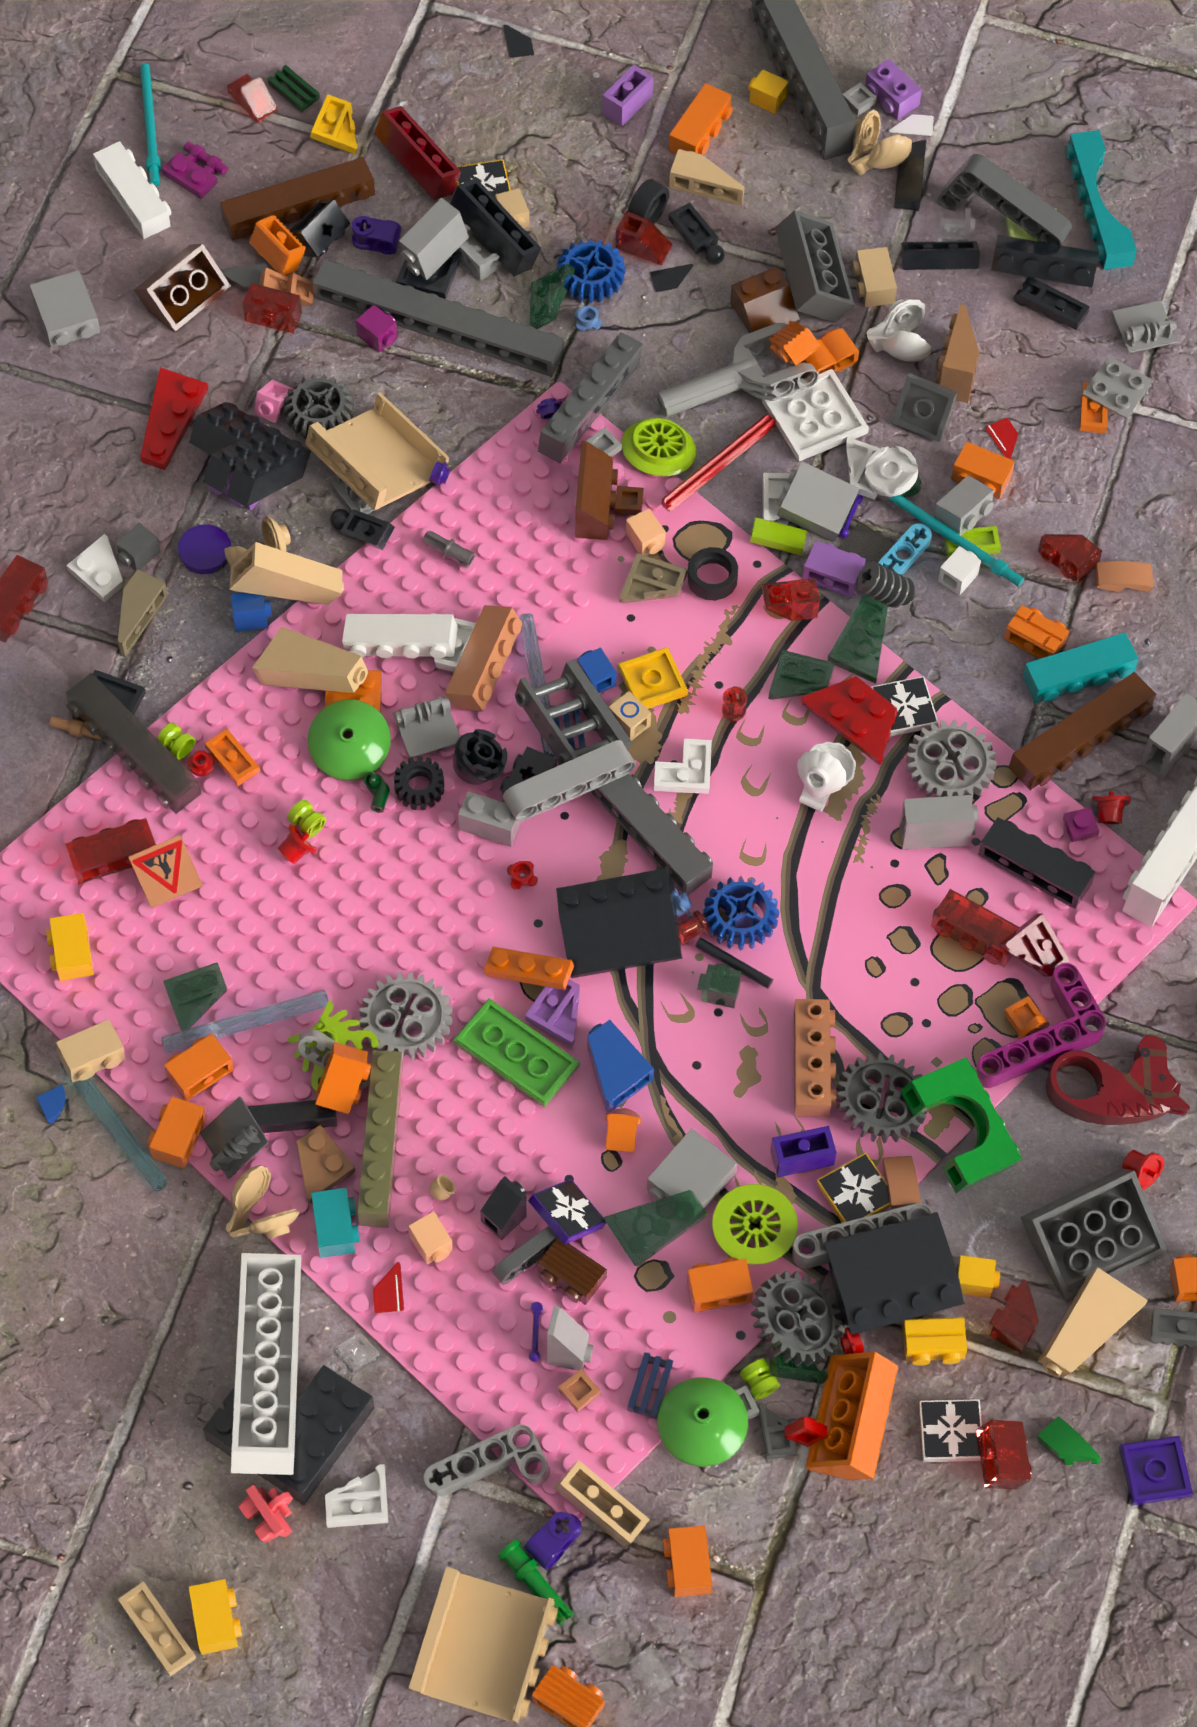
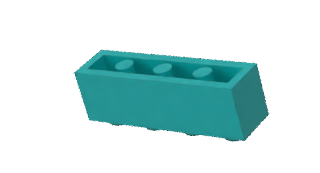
(1080, 668)

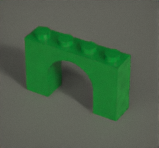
(960, 1087)

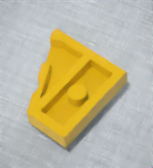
(335, 125)

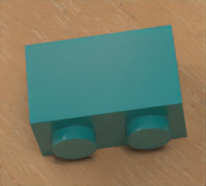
(333, 1222)

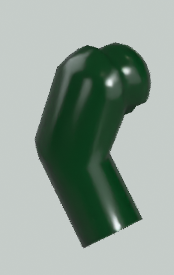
(379, 790)

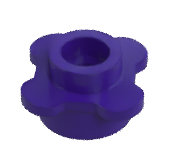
(548, 408)

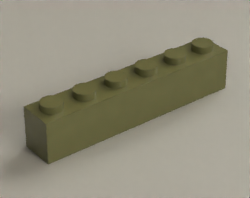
(380, 1139)

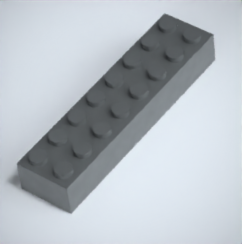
(809, 76)

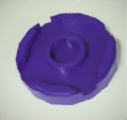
(203, 548)

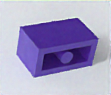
(803, 1151)

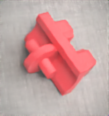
(270, 1509)

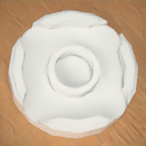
(891, 471)

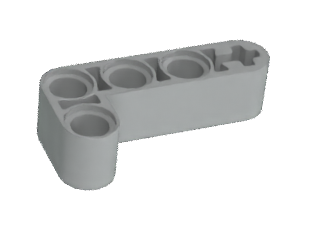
(483, 1466)

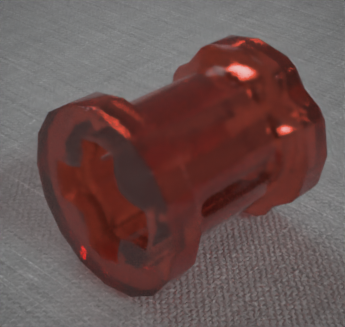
(734, 703)
(692, 927)

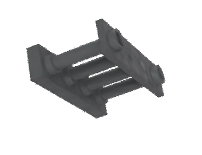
(585, 699)

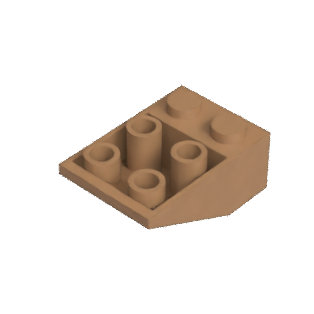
(960, 357)

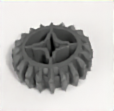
(319, 397)

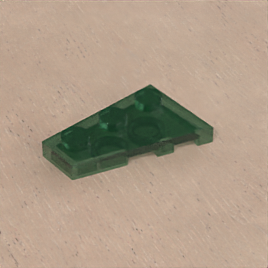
(861, 640)
(655, 1224)

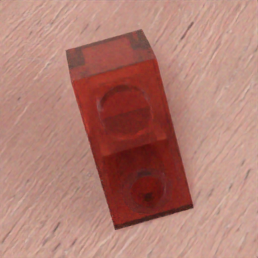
(642, 239)
(1070, 554)
(792, 599)
(1018, 1319)

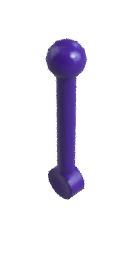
(844, 531)
(536, 1309)

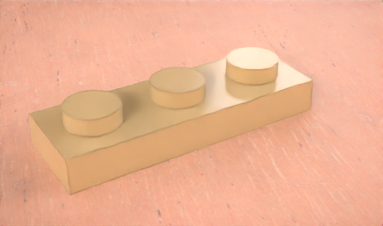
(157, 1628)

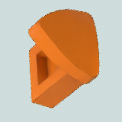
(1026, 1017)
(622, 1129)

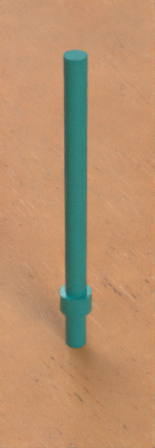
(153, 161)
(997, 566)

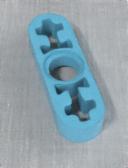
(906, 543)

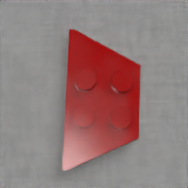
(856, 714)

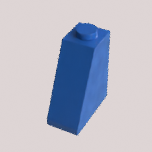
(617, 1065)

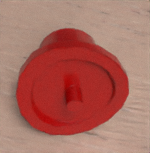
(1111, 807)
(296, 845)
(1146, 1167)

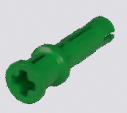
(526, 1571)

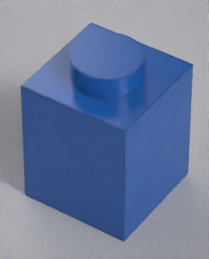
(250, 611)
(598, 669)

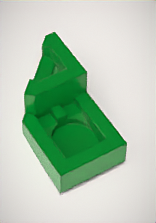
(1067, 1443)

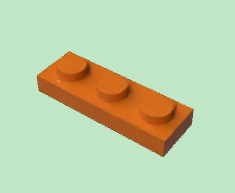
(528, 968)

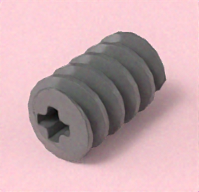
(885, 585)

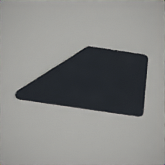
(518, 43)
(669, 278)

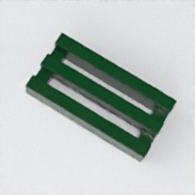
(296, 85)

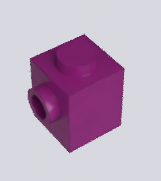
(377, 328)

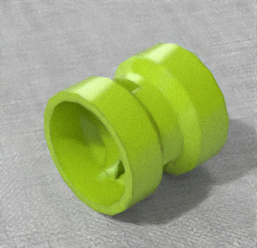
(176, 741)
(306, 818)
(759, 1379)

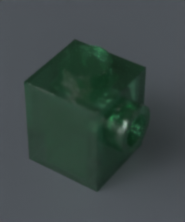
(720, 985)

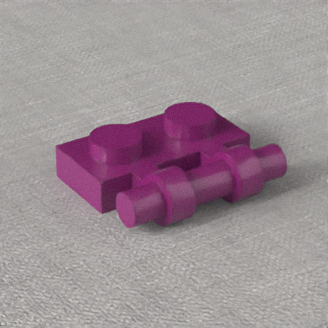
(190, 175)

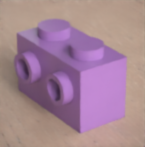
(893, 89)
(627, 95)
(834, 568)

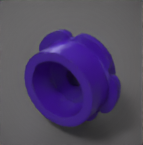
(440, 473)

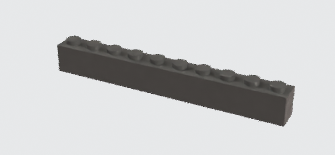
(439, 318)

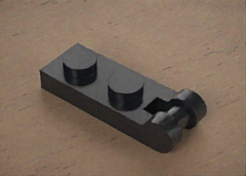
(1051, 303)

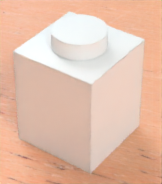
(959, 570)

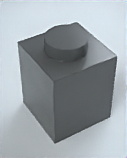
(137, 547)

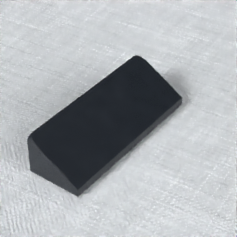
(911, 178)
(940, 255)
(292, 1116)

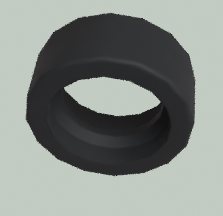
(649, 200)
(718, 556)

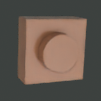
(579, 1390)

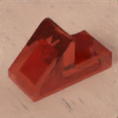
(252, 97)

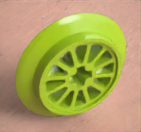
(643, 451)
(751, 1195)

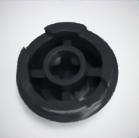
(478, 757)

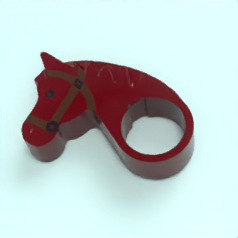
(1122, 1098)

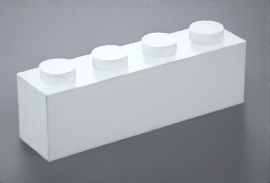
(132, 189)
(400, 635)

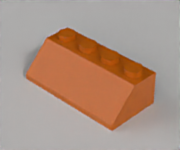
(856, 1413)

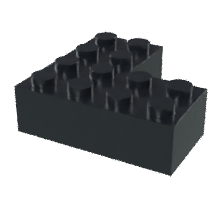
(255, 452)
(325, 1423)

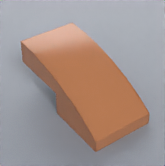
(292, 284)
(1124, 574)
(901, 1181)

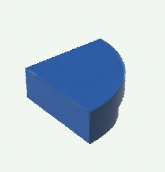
(52, 1103)

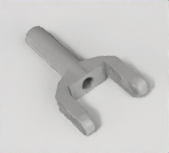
(741, 374)

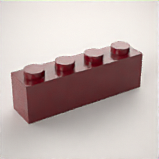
(417, 152)

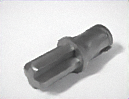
(449, 548)

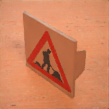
(165, 871)

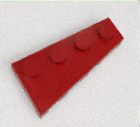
(170, 415)

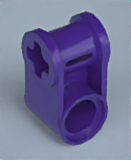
(378, 236)
(551, 1542)

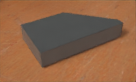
(244, 275)
(774, 1434)

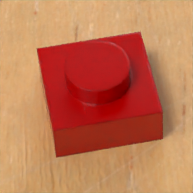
(806, 1431)

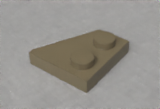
(652, 580)

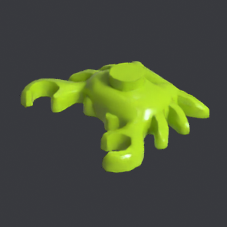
(338, 1032)

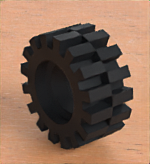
(414, 769)

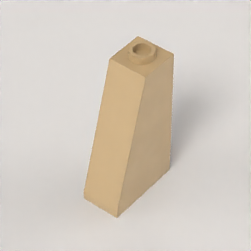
(285, 575)
(309, 664)
(1091, 1319)

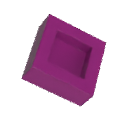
(1081, 824)

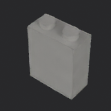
(433, 239)
(65, 309)
(816, 501)
(1172, 737)
(937, 822)
(692, 1166)

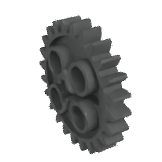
(856, 1090)
(796, 1318)

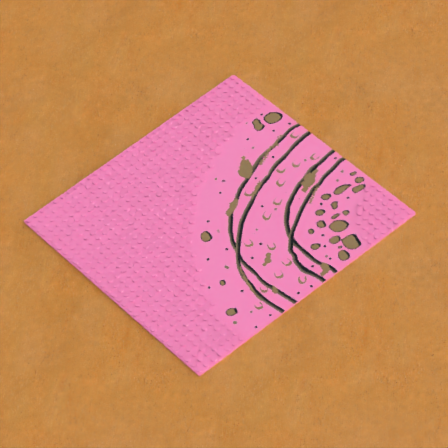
(434, 900)

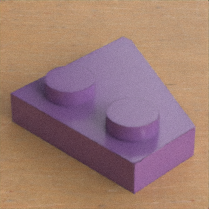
(556, 1012)

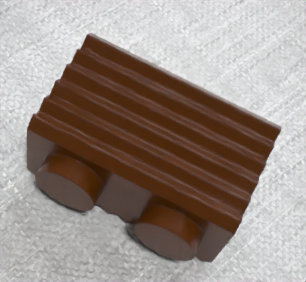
(571, 1271)

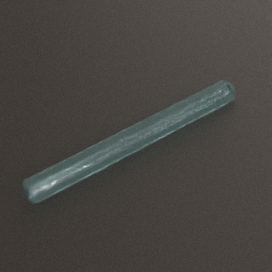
(534, 664)
(246, 1020)
(121, 1133)

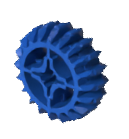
(597, 270)
(742, 927)

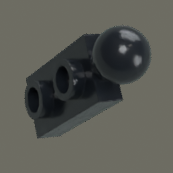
(697, 233)
(362, 527)

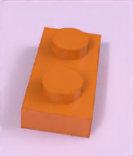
(1092, 415)
(232, 757)

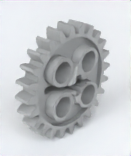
(972, 753)
(430, 1023)

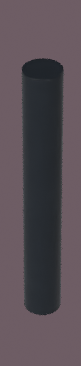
(734, 963)

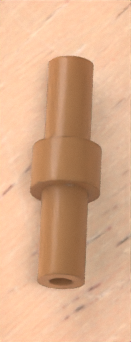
(74, 727)

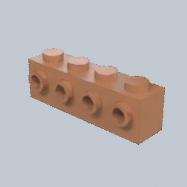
(483, 658)
(812, 1058)

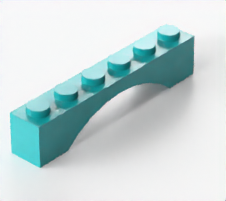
(1111, 237)

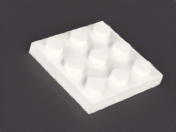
(817, 417)

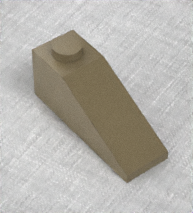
(140, 602)

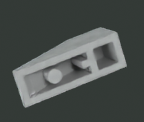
(567, 1342)

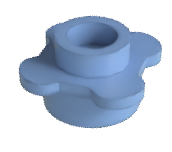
(587, 312)
(683, 904)

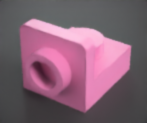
(271, 400)

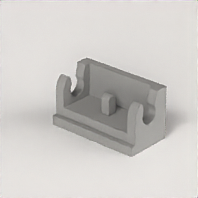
(477, 258)

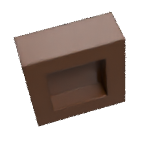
(629, 500)

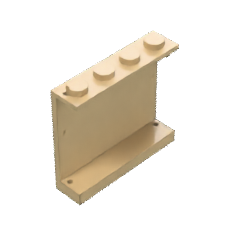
(377, 453)
(483, 1646)

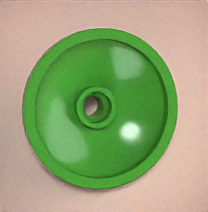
(350, 757)
(702, 1440)

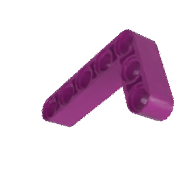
(1049, 1037)

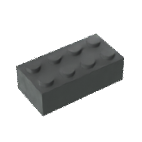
(814, 266)

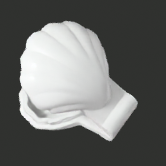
(896, 334)
(824, 772)

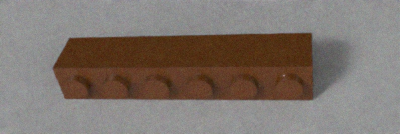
(297, 196)
(1082, 731)

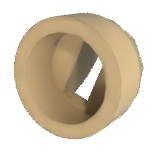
(442, 1188)

